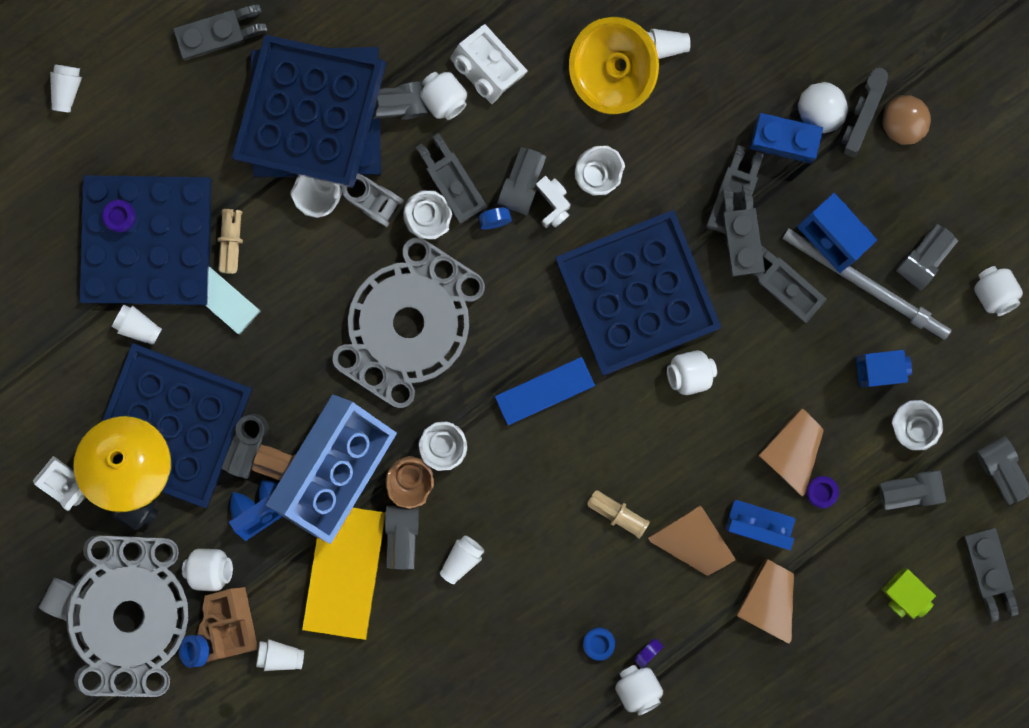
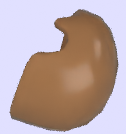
(906, 119)
(409, 482)

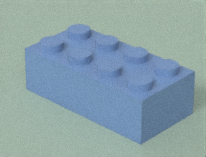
(331, 468)

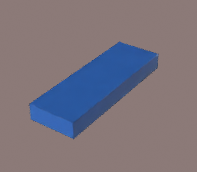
(545, 391)

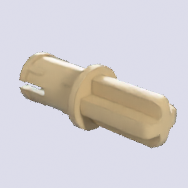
(229, 241)
(618, 513)

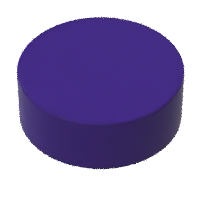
(119, 216)
(822, 492)
(648, 653)

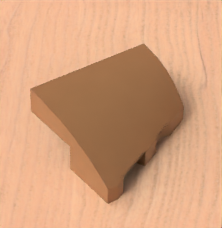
(794, 450)
(694, 542)
(770, 601)
(227, 624)

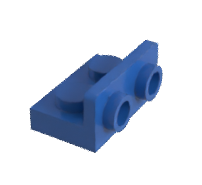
(761, 524)

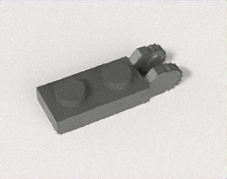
(217, 32)
(865, 110)
(734, 179)
(453, 182)
(742, 234)
(789, 288)
(990, 571)

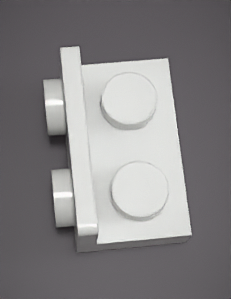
(487, 63)

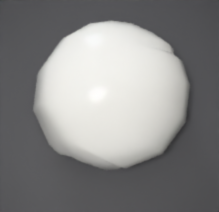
(823, 106)
(599, 170)
(315, 196)
(427, 215)
(917, 425)
(443, 446)

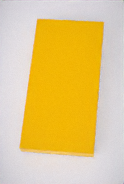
(345, 577)

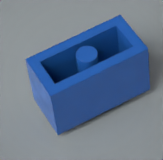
(786, 138)
(837, 233)
(883, 368)

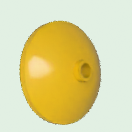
(597, 69)
(135, 479)

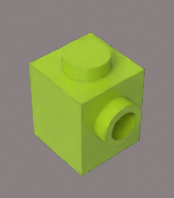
(908, 595)

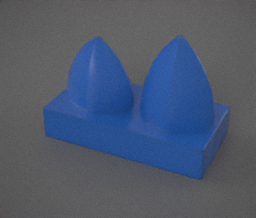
(252, 517)

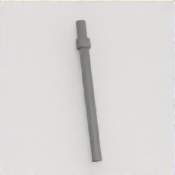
(919, 316)

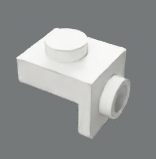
(554, 194)
(59, 483)

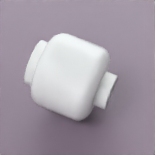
(443, 95)
(998, 290)
(691, 372)
(207, 569)
(639, 690)

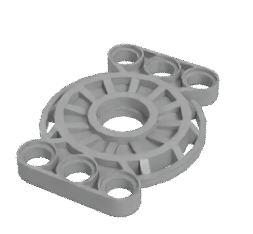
(418, 290)
(122, 582)

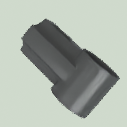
(400, 101)
(520, 187)
(922, 263)
(244, 448)
(1000, 462)
(919, 490)
(402, 528)

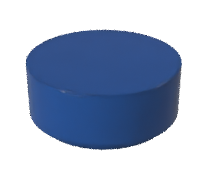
(494, 218)
(599, 643)
(194, 651)

